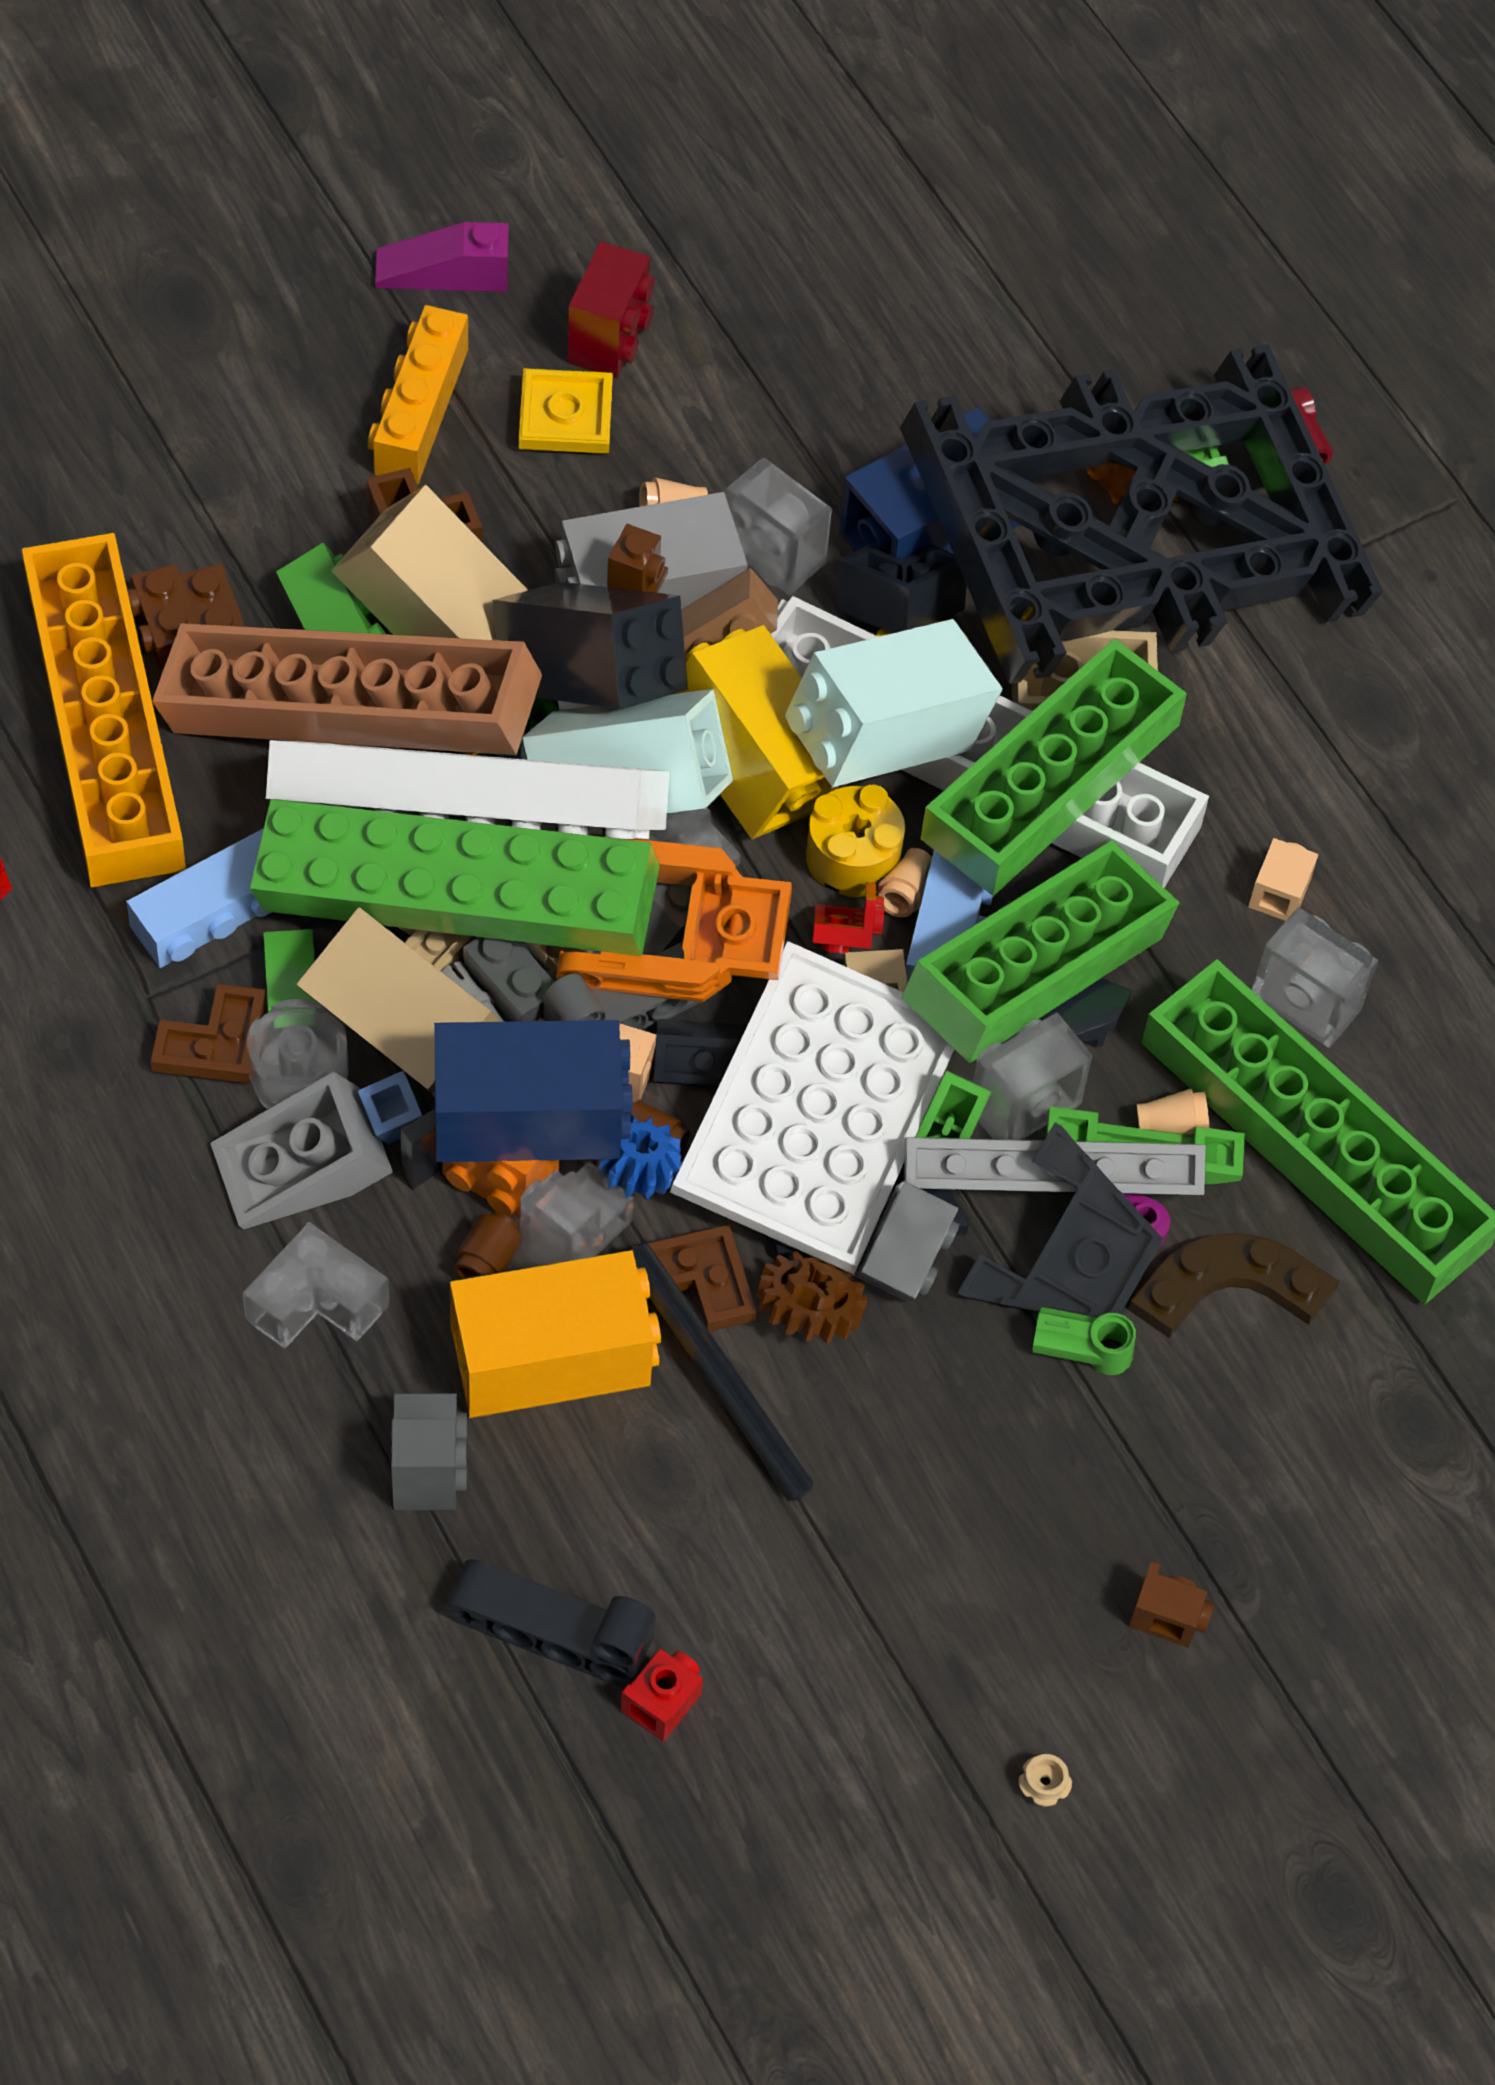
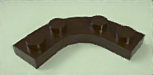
(1231, 1262)

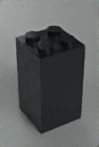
(598, 642)

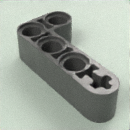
(574, 1000)

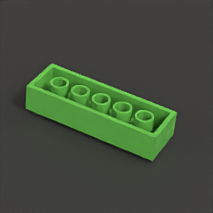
(1053, 766)
(1039, 950)

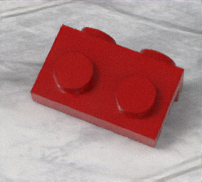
(848, 927)

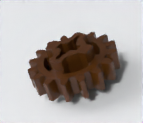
(811, 1297)

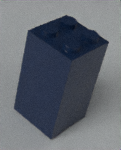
(890, 506)
(531, 1090)

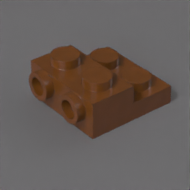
(171, 598)

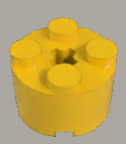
(854, 838)

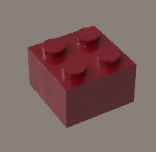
(610, 309)

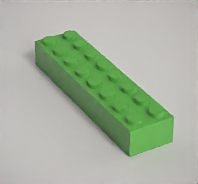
(456, 876)
(1321, 1131)

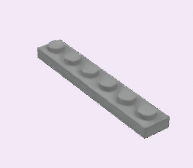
(1009, 1165)

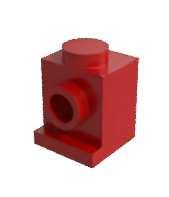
(659, 1708)

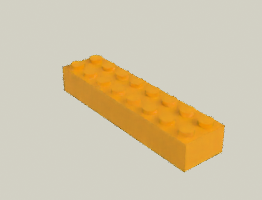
(103, 710)

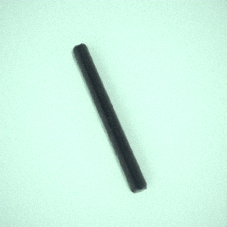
(723, 1377)

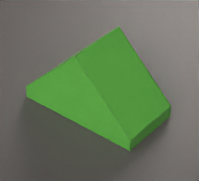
(954, 1108)

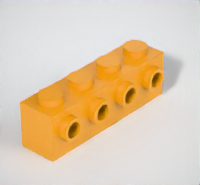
(421, 392)

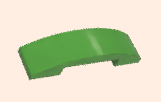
(1222, 1153)

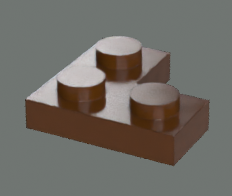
(212, 1049)
(714, 1269)

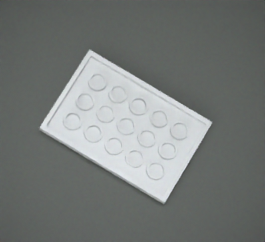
(816, 1109)

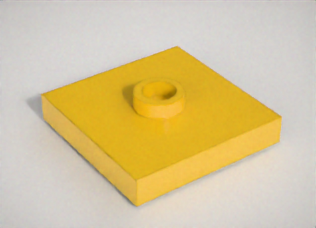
(565, 411)

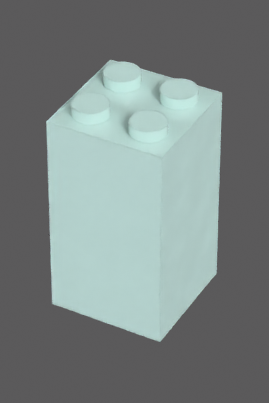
(892, 702)
(663, 734)

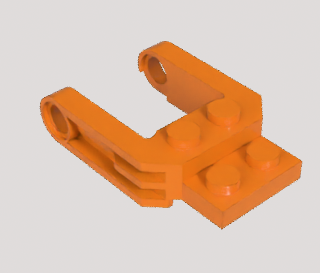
(730, 930)

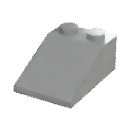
(301, 1153)

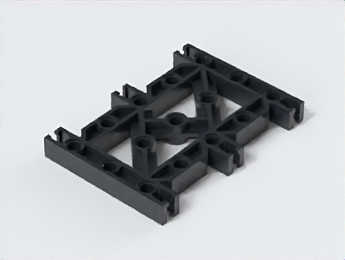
(984, 484)

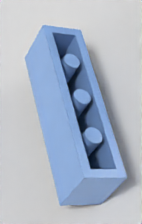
(197, 903)
(947, 909)

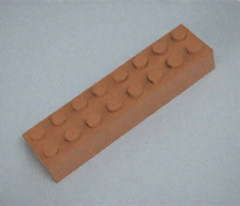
(348, 688)

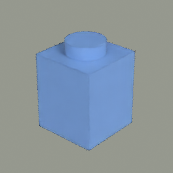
(392, 1105)

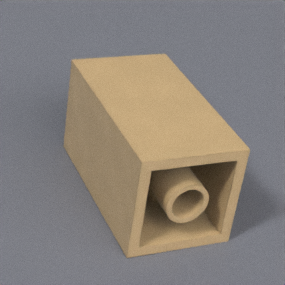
(426, 572)
(389, 994)

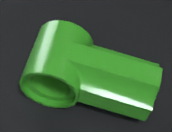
(1080, 1339)

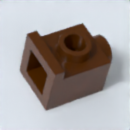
(636, 561)
(1171, 1607)

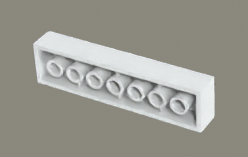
(473, 786)

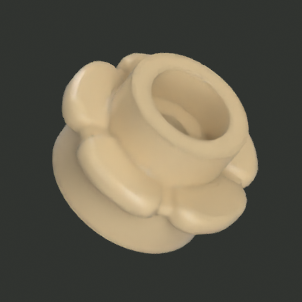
(1052, 1768)

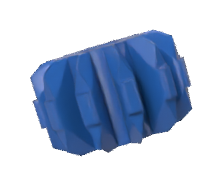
(646, 1160)

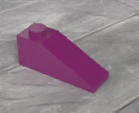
(451, 258)

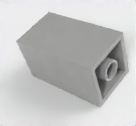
(695, 540)

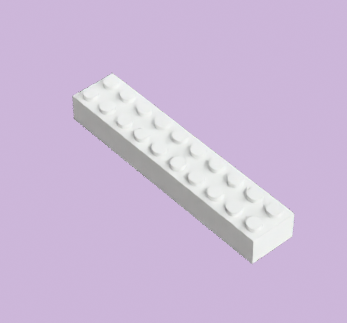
(1142, 813)

